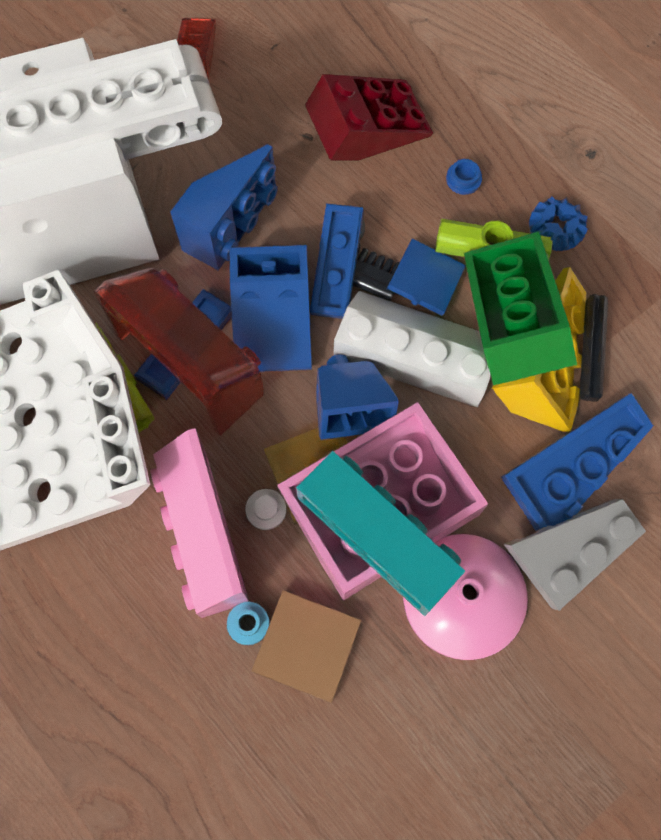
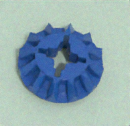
(573, 231)

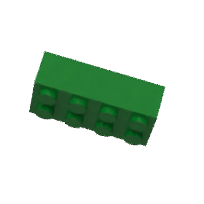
(519, 309)

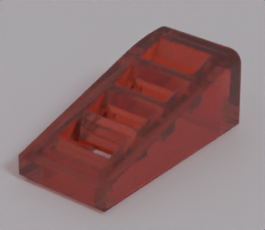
(203, 43)

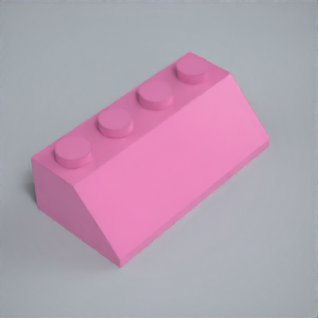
(198, 525)

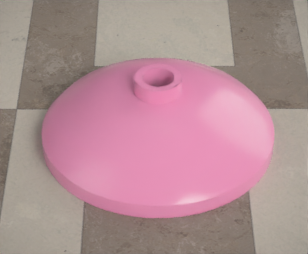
(477, 626)

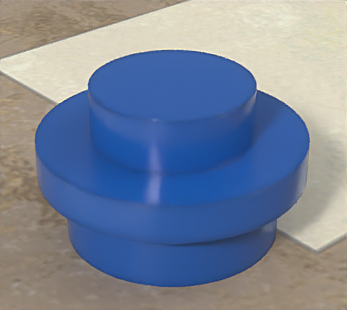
(464, 177)

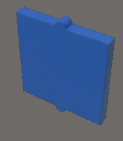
(426, 277)

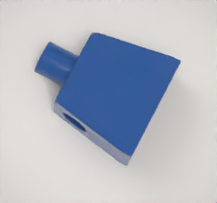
(352, 398)

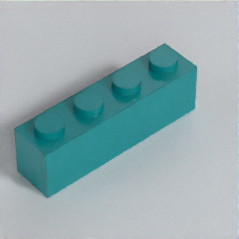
(379, 532)

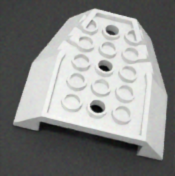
(83, 419)

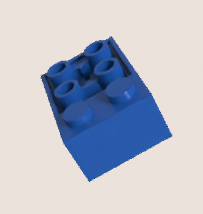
(224, 206)
(272, 305)

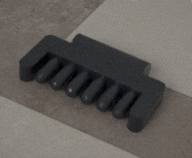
(371, 277)

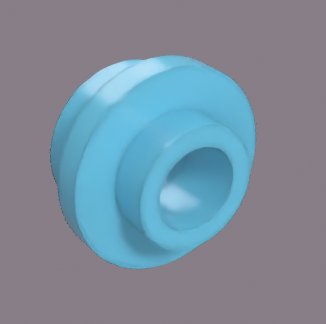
(257, 633)

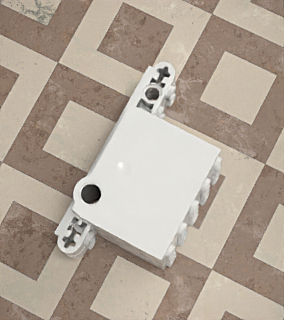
(68, 151)

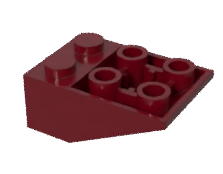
(365, 115)

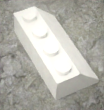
(414, 348)

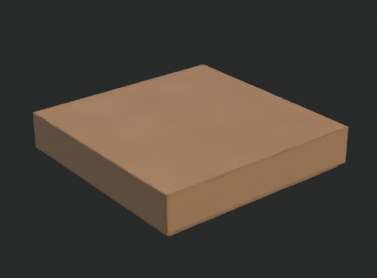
(306, 646)

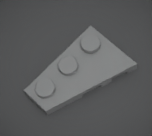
(574, 552)

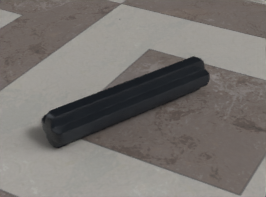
(594, 348)

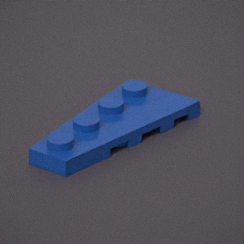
(567, 472)

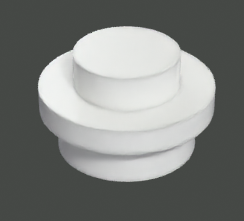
(265, 509)

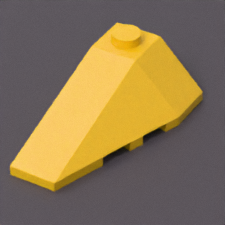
(551, 395)

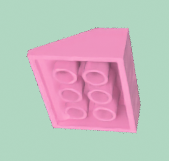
(415, 468)

